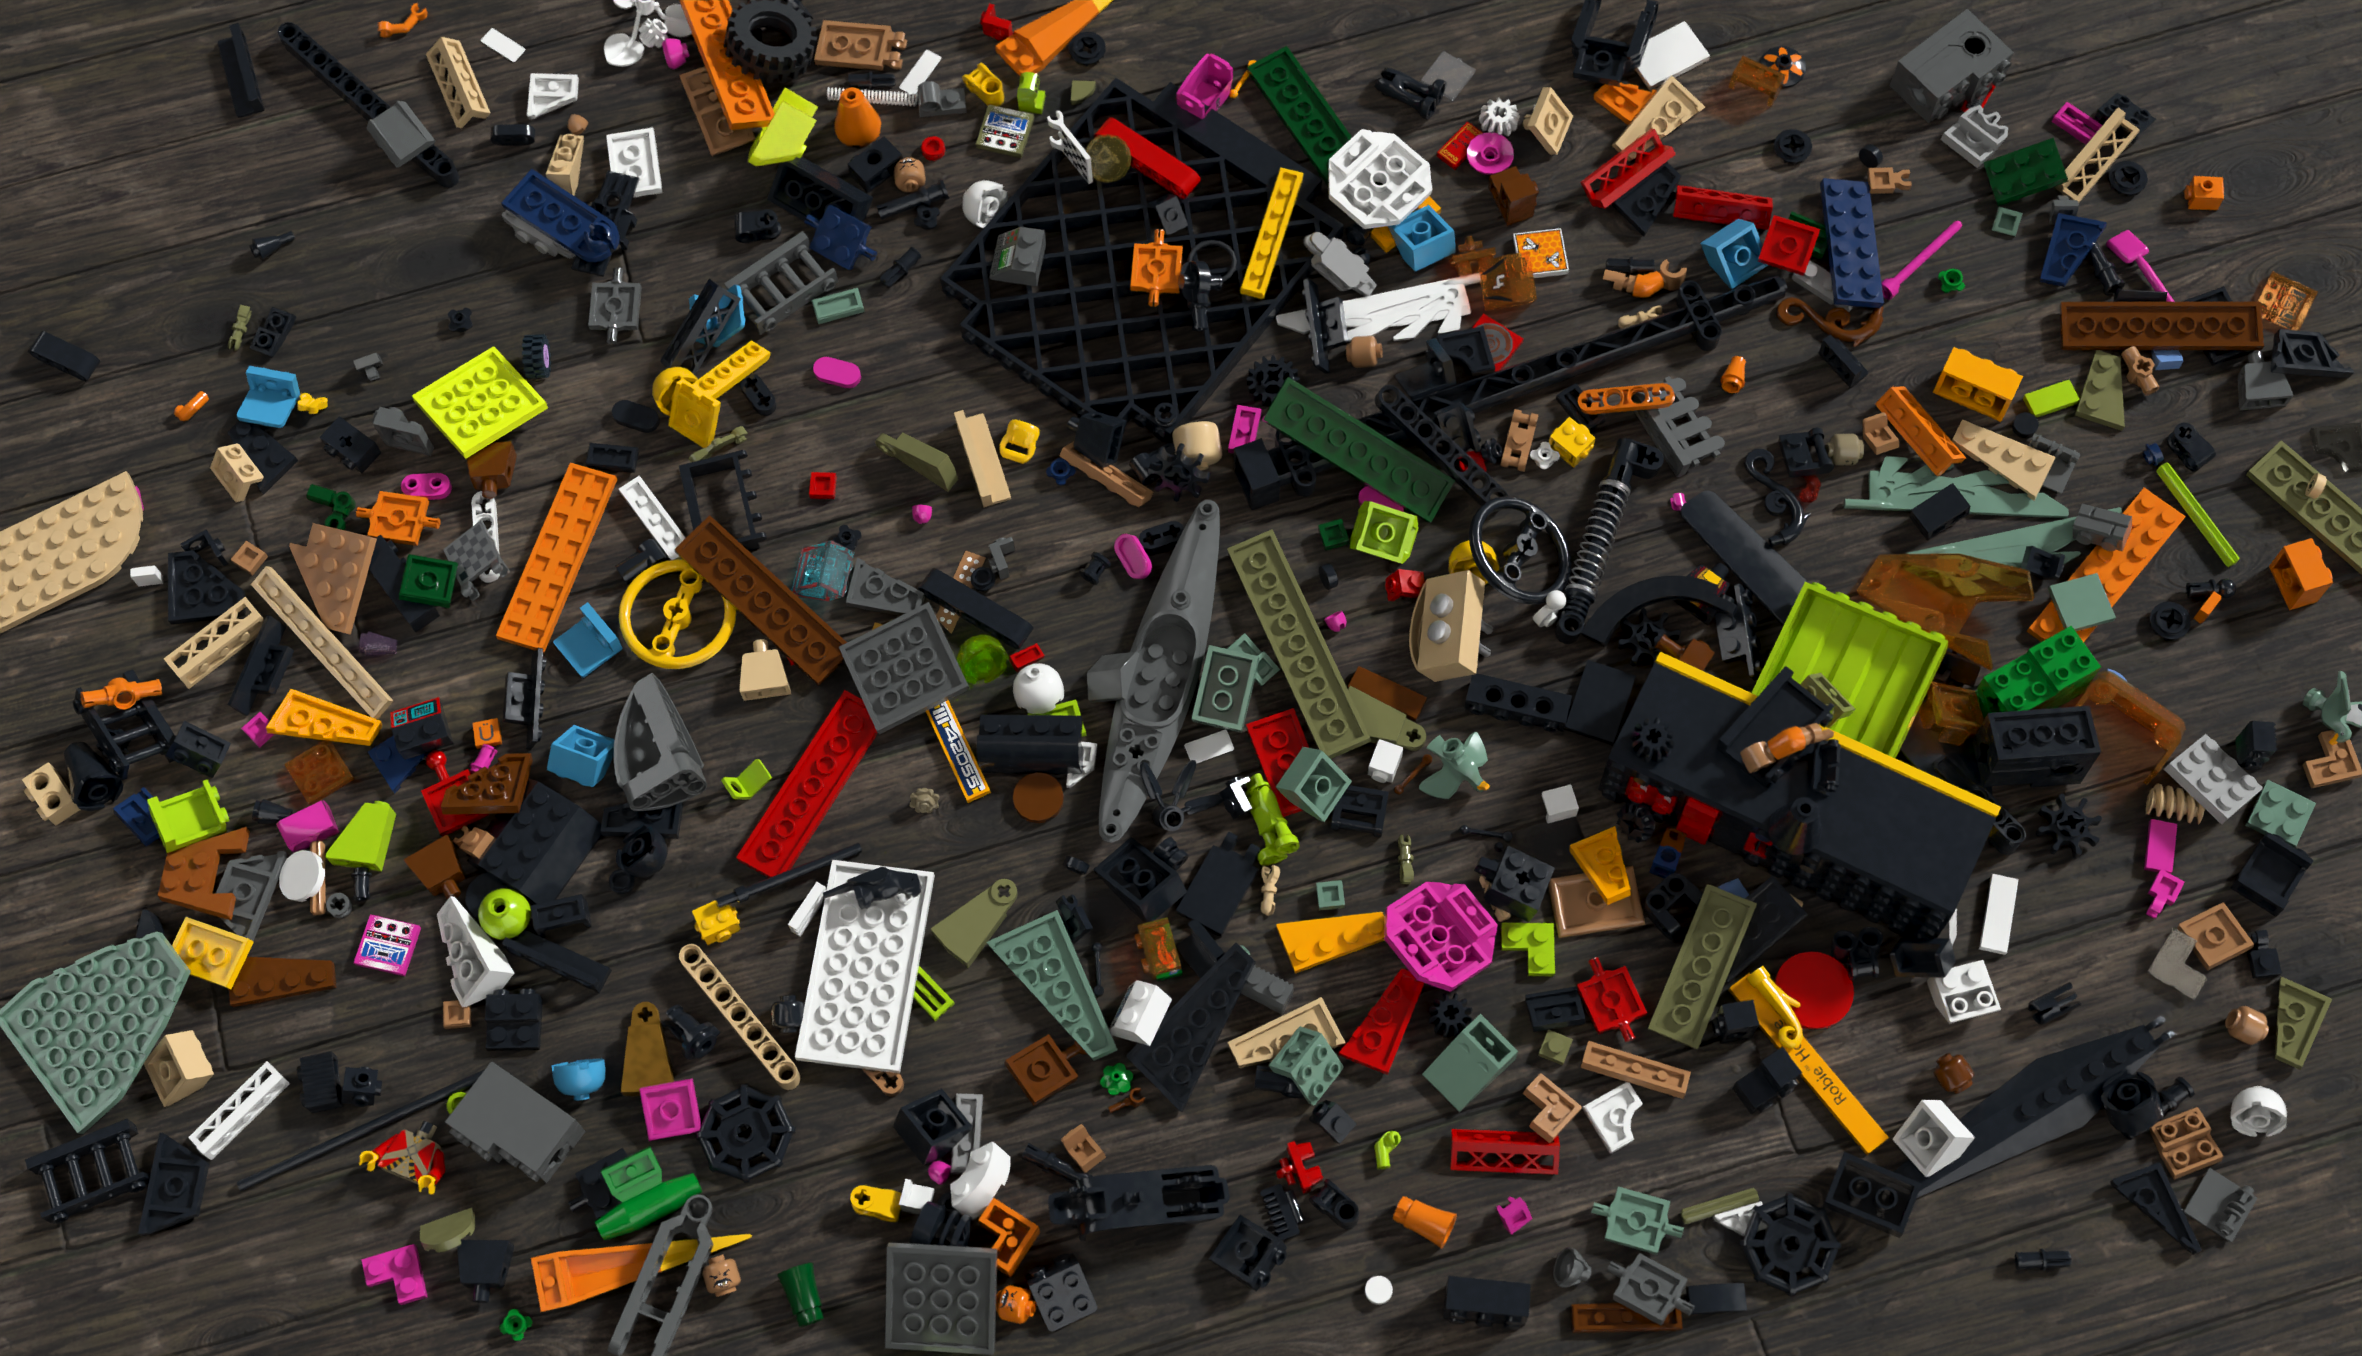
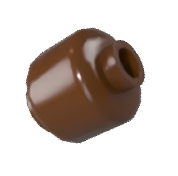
(1953, 1073)

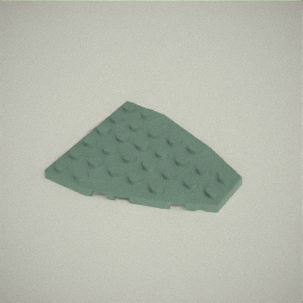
(96, 1023)

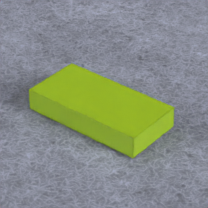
(2051, 398)

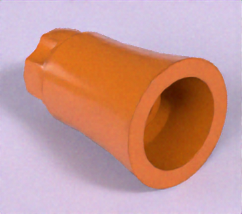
(1425, 1220)

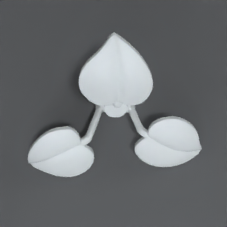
(625, 51)

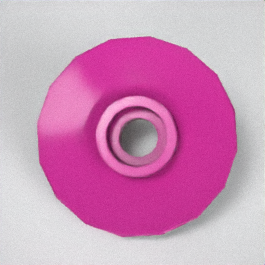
(1490, 145)

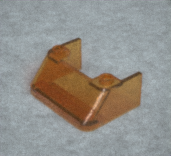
(2165, 725)

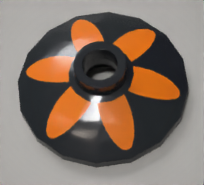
(1793, 70)

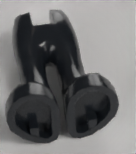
(1394, 85)

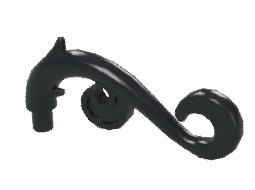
(1779, 493)

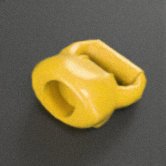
(1020, 434)

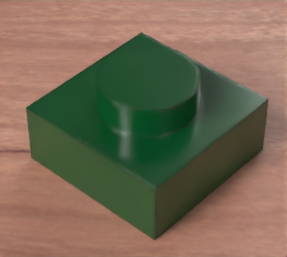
(1333, 534)

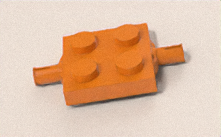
(1156, 268)
(398, 517)

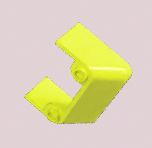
(786, 132)

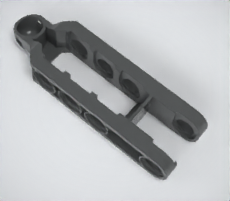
(691, 1222)

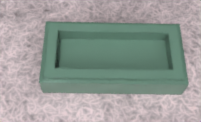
(838, 305)

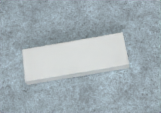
(1998, 914)

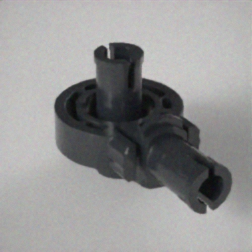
(1196, 285)

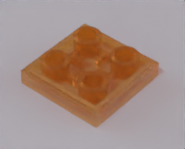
(319, 771)

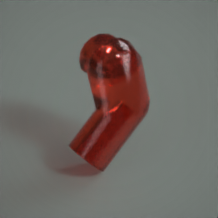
(1811, 492)

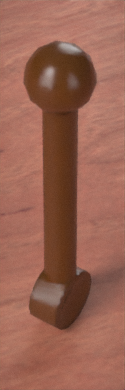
(1426, 760)

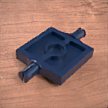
(840, 237)

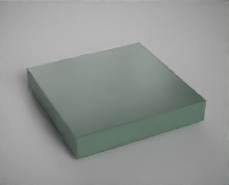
(2082, 602)

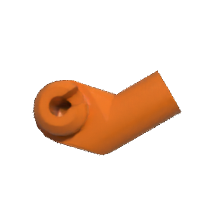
(186, 412)

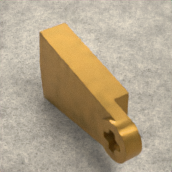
(646, 1052)

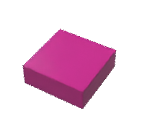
(256, 729)

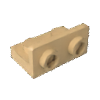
(235, 470)

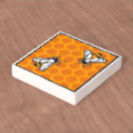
(1545, 250)

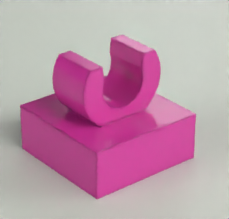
(1514, 1215)

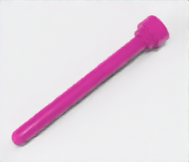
(1891, 286)

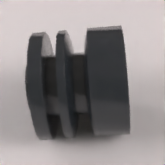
(935, 1230)

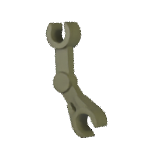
(736, 436)

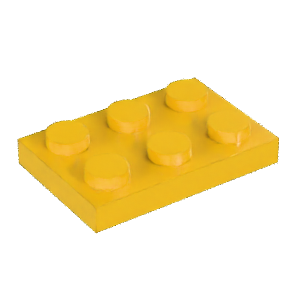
(211, 952)

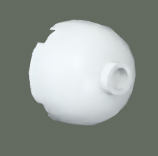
(983, 202)
(1038, 688)
(2258, 1111)

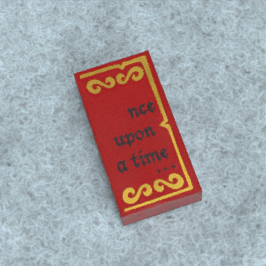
(1455, 150)

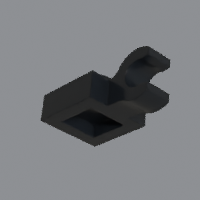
(1074, 917)
(2263, 961)

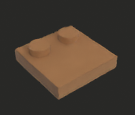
(2217, 936)

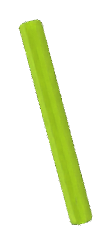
(2197, 514)

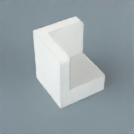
(1560, 803)
(915, 1197)

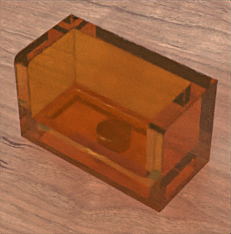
(1758, 77)

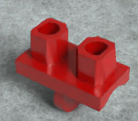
(1298, 1154)

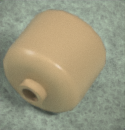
(1199, 438)

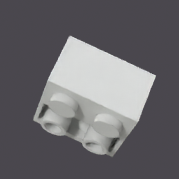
(1964, 992)

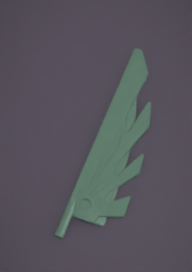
(1905, 491)
(2010, 546)

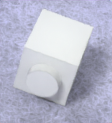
(1385, 761)

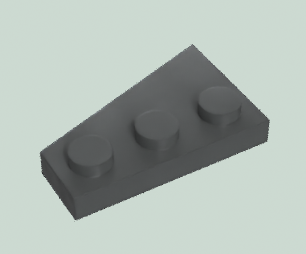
(878, 592)

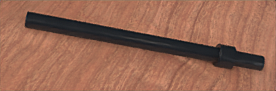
(743, 893)

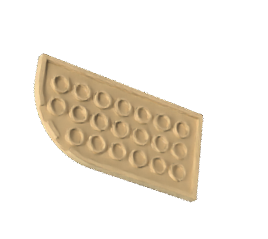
(67, 549)

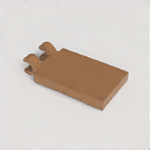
(859, 46)

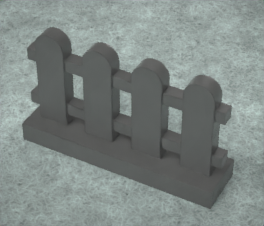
(1672, 439)

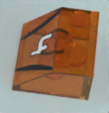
(1507, 281)

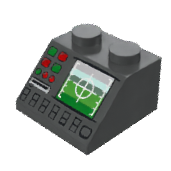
(1019, 256)

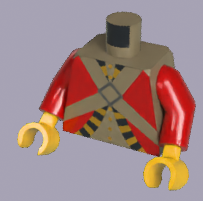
(410, 1157)

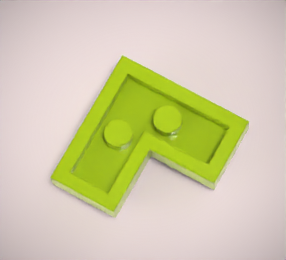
(1536, 940)

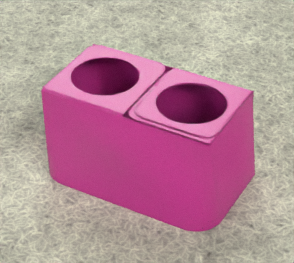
(307, 826)

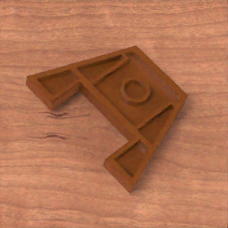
(192, 872)

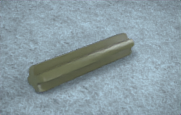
(1719, 1205)

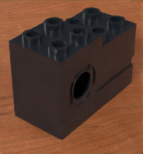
(2036, 747)

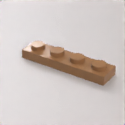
(1110, 476)
(1635, 1069)

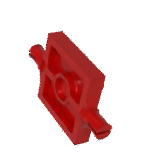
(1611, 999)

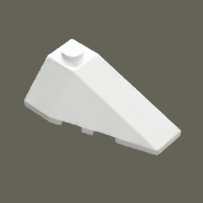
(475, 959)

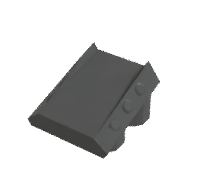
(400, 133)

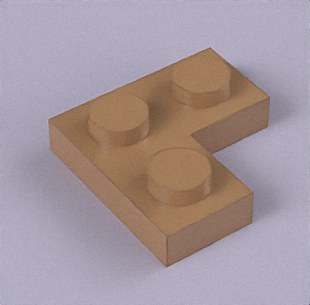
(2337, 766)
(1556, 1107)

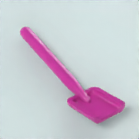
(2129, 249)

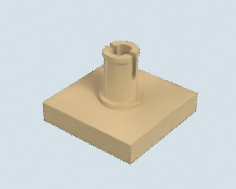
(1549, 121)

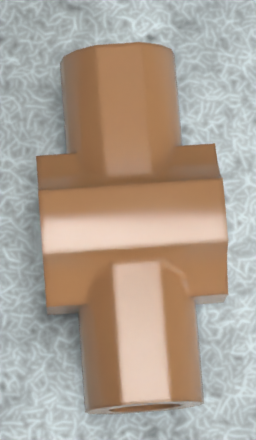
(2140, 370)

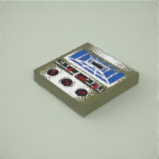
(1005, 131)

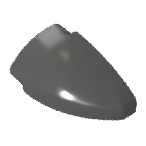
(654, 750)

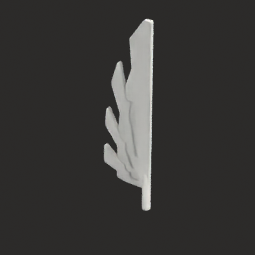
(1406, 306)

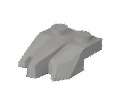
(1976, 135)

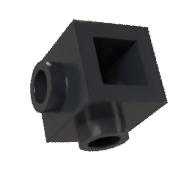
(360, 1086)

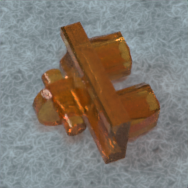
(1463, 261)

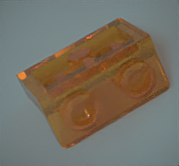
(1158, 947)

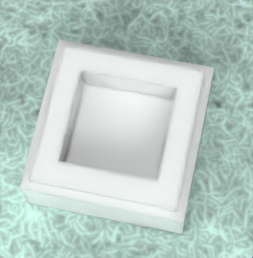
(146, 576)

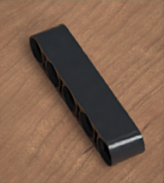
(976, 608)

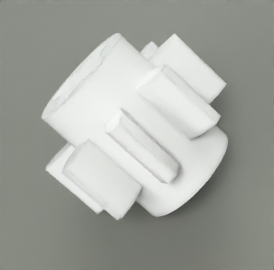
(653, 33)

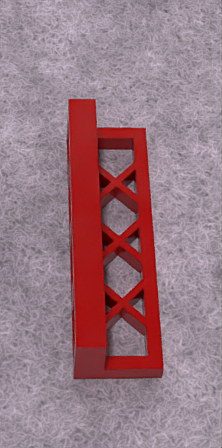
(1632, 175)
(1722, 206)
(1503, 1142)

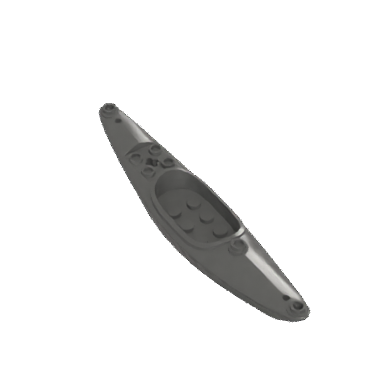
(1166, 674)

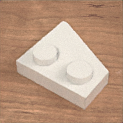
(550, 92)

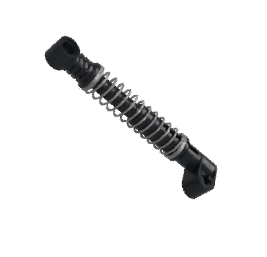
(1601, 529)

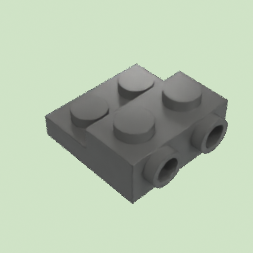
(400, 433)

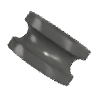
(330, 904)

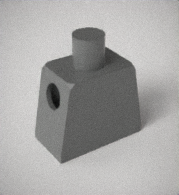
(2260, 387)

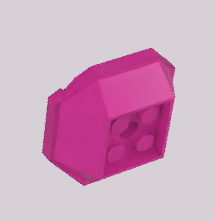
(1453, 917)

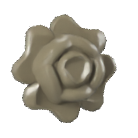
(924, 800)

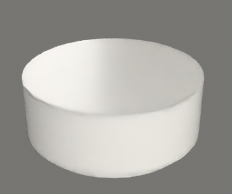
(1378, 1290)

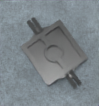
(615, 306)
(1650, 1289)

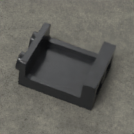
(2272, 873)

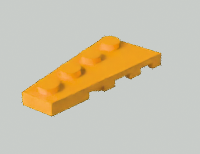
(321, 720)
(1325, 939)

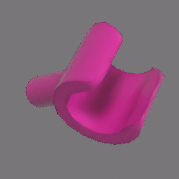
(1677, 501)

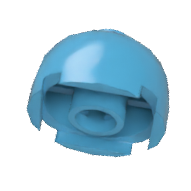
(579, 1077)

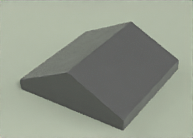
(1111, 677)

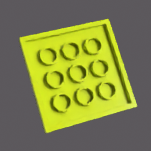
(479, 402)

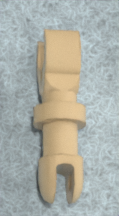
(1627, 320)
(1269, 889)

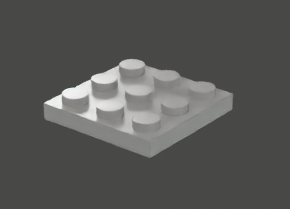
(2213, 778)

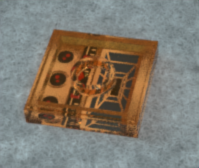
(2285, 301)

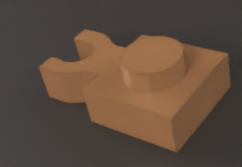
(1885, 181)
(474, 841)

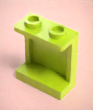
(188, 817)

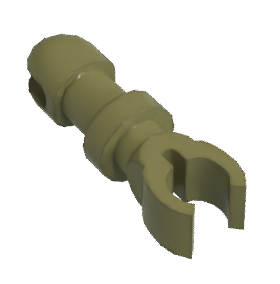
(239, 328)
(1405, 860)

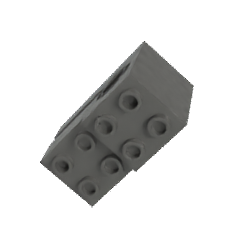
(1951, 66)
(515, 1124)

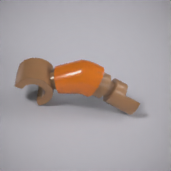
(1647, 284)
(1782, 745)

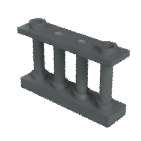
(779, 261)

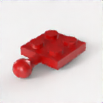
(434, 795)

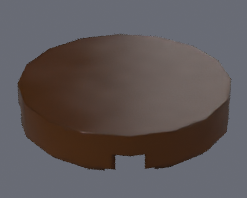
(1038, 797)

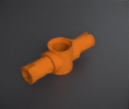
(110, 694)

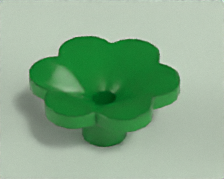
(1119, 1084)

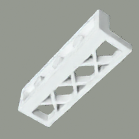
(242, 1113)

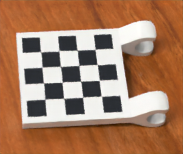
(1071, 147)

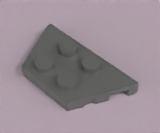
(253, 886)

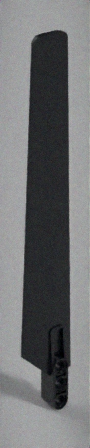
(1777, 588)

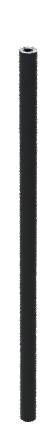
(358, 1132)

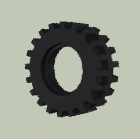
(764, 59)

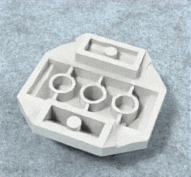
(1382, 159)

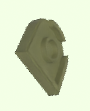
(447, 1231)

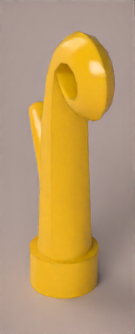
(1781, 1003)

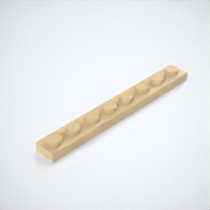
(322, 642)

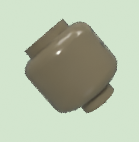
(1845, 449)

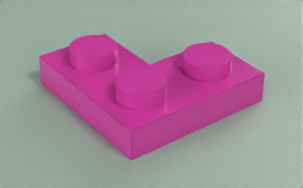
(402, 1267)

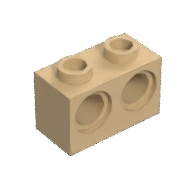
(55, 791)

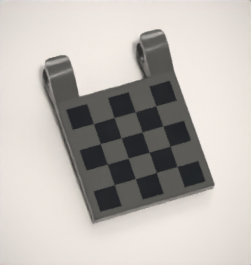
(474, 555)

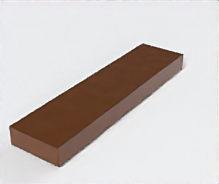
(1618, 1318)

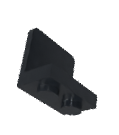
(1061, 1291)

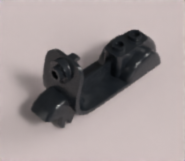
(1141, 1199)

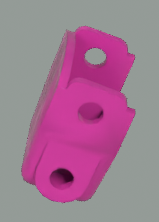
(1206, 84)

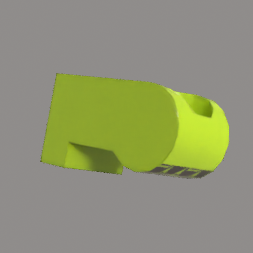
(1028, 93)

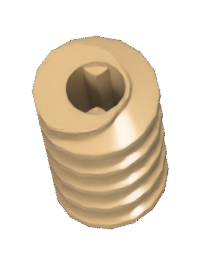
(2172, 802)

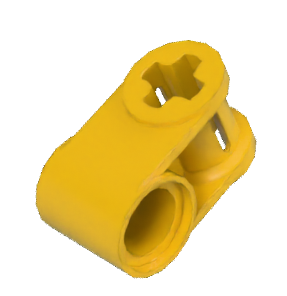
(983, 82)
(880, 1204)

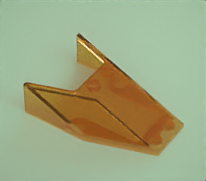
(1942, 593)

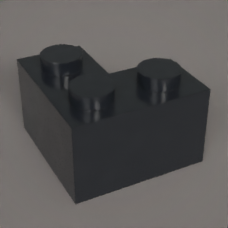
(1772, 1078)

